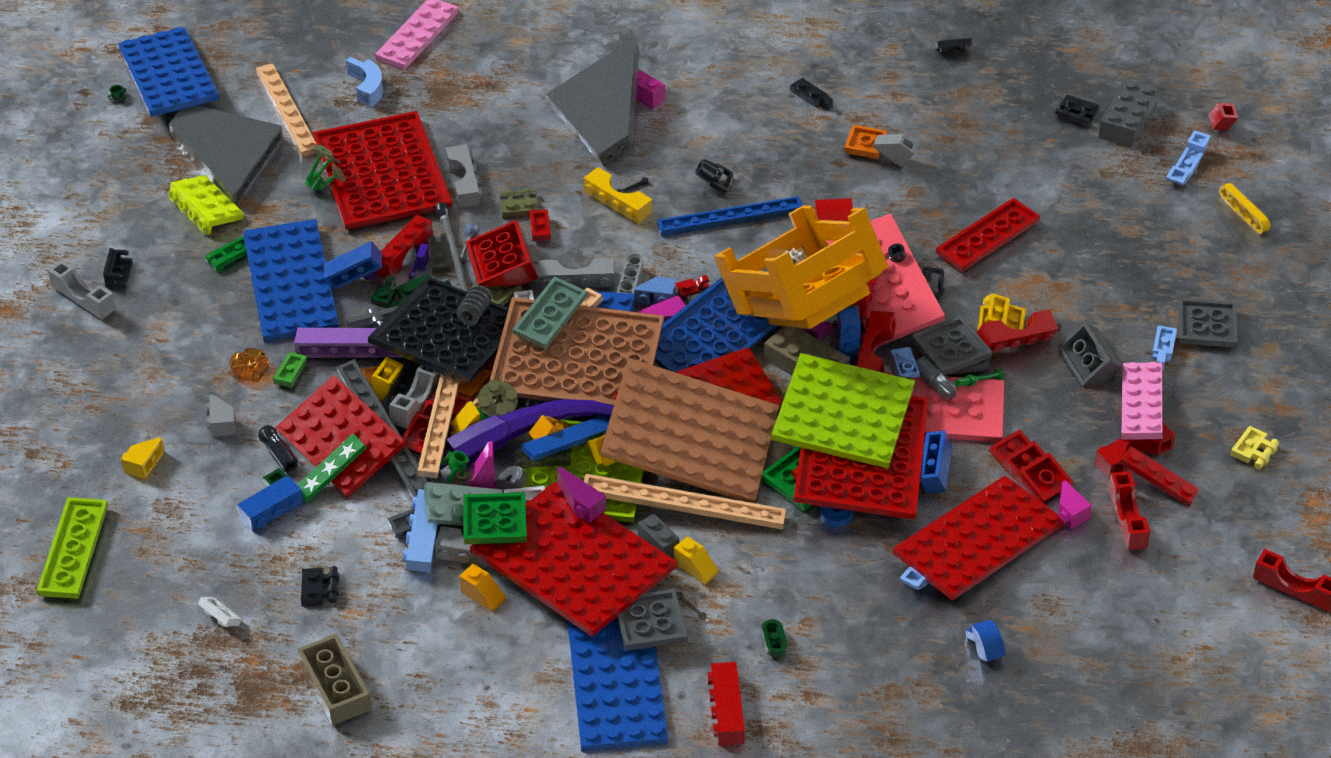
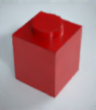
(1223, 116)

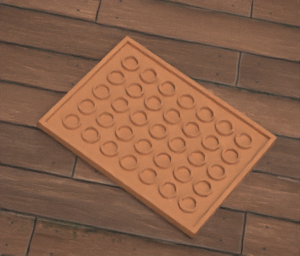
(583, 358)
(690, 431)

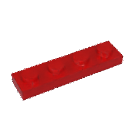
(1159, 476)

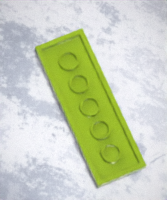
(72, 548)

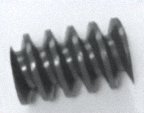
(474, 305)

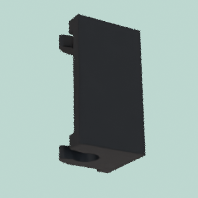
(117, 269)

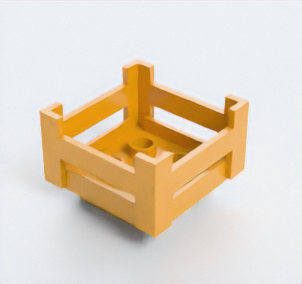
(816, 286)

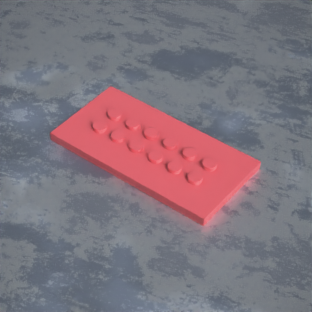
(902, 286)
(970, 415)

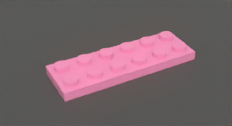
(416, 33)
(1142, 400)

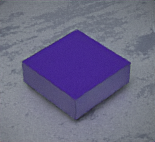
(422, 257)

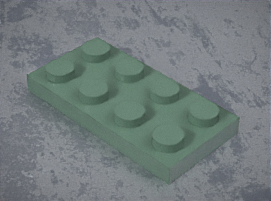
(549, 312)
(445, 501)

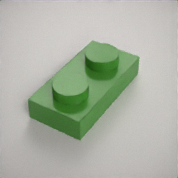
(290, 369)

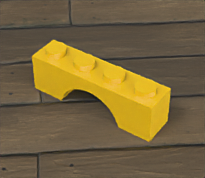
(634, 205)

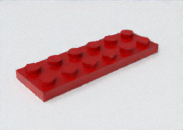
(987, 234)

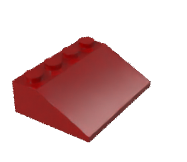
(502, 257)

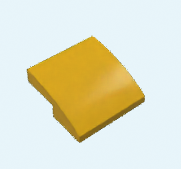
(1009, 314)

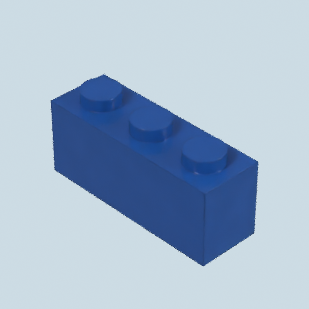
(353, 265)
(848, 334)
(935, 462)
(270, 503)

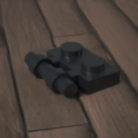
(1077, 110)
(312, 586)

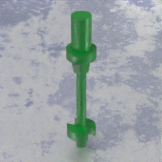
(970, 380)

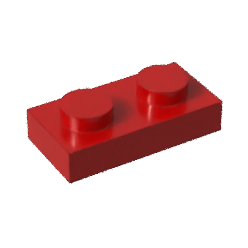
(540, 225)

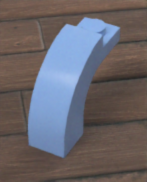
(371, 88)

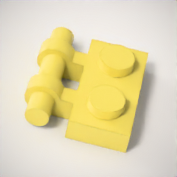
(1249, 444)

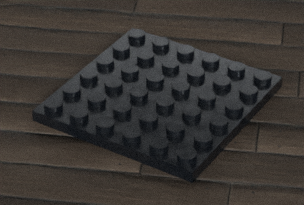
(430, 333)

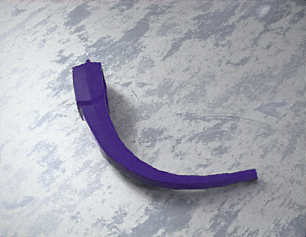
(513, 424)

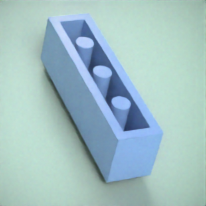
(421, 538)

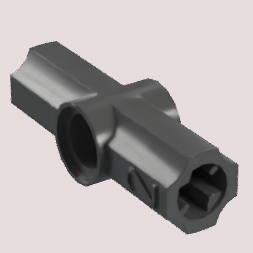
(371, 319)

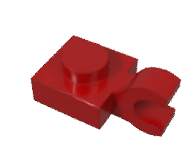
(690, 287)

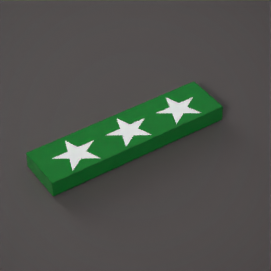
(331, 467)

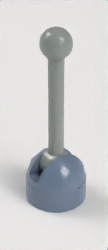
(469, 235)

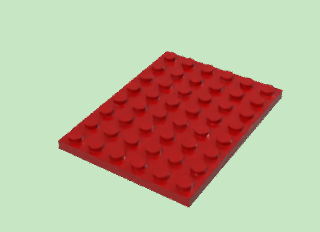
(385, 169)
(865, 487)
(577, 565)

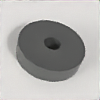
(511, 478)

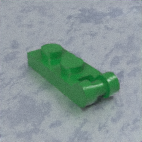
(228, 254)

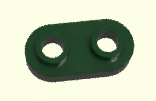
(774, 640)

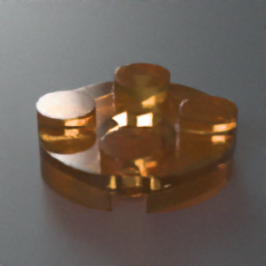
(249, 373)

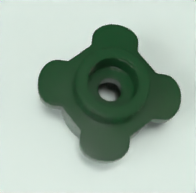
(117, 93)

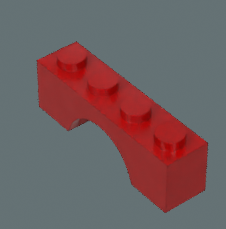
(394, 253)
(879, 328)
(999, 336)
(1109, 456)
(1123, 496)
(1273, 571)

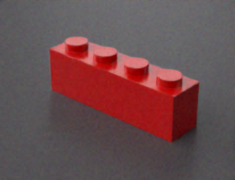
(727, 703)

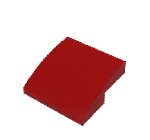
(833, 209)

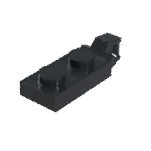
(811, 94)

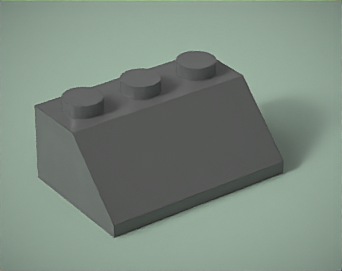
(1089, 355)

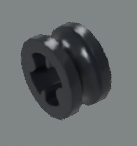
(896, 252)

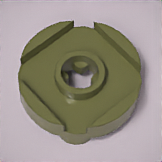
(497, 389)

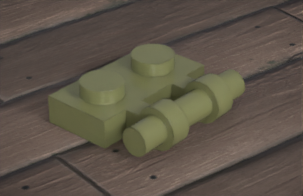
(518, 207)

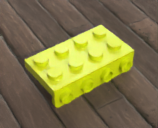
(203, 203)

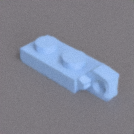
(1164, 344)

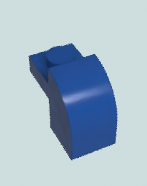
(987, 640)

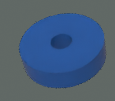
(835, 517)

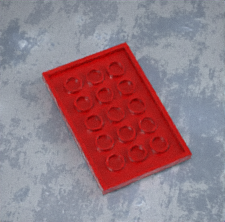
(328, 420)

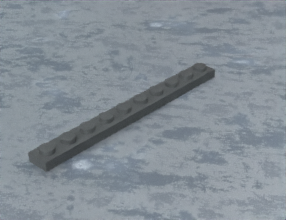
(403, 460)

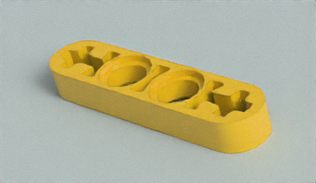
(1244, 208)

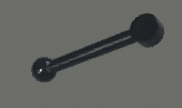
(645, 181)

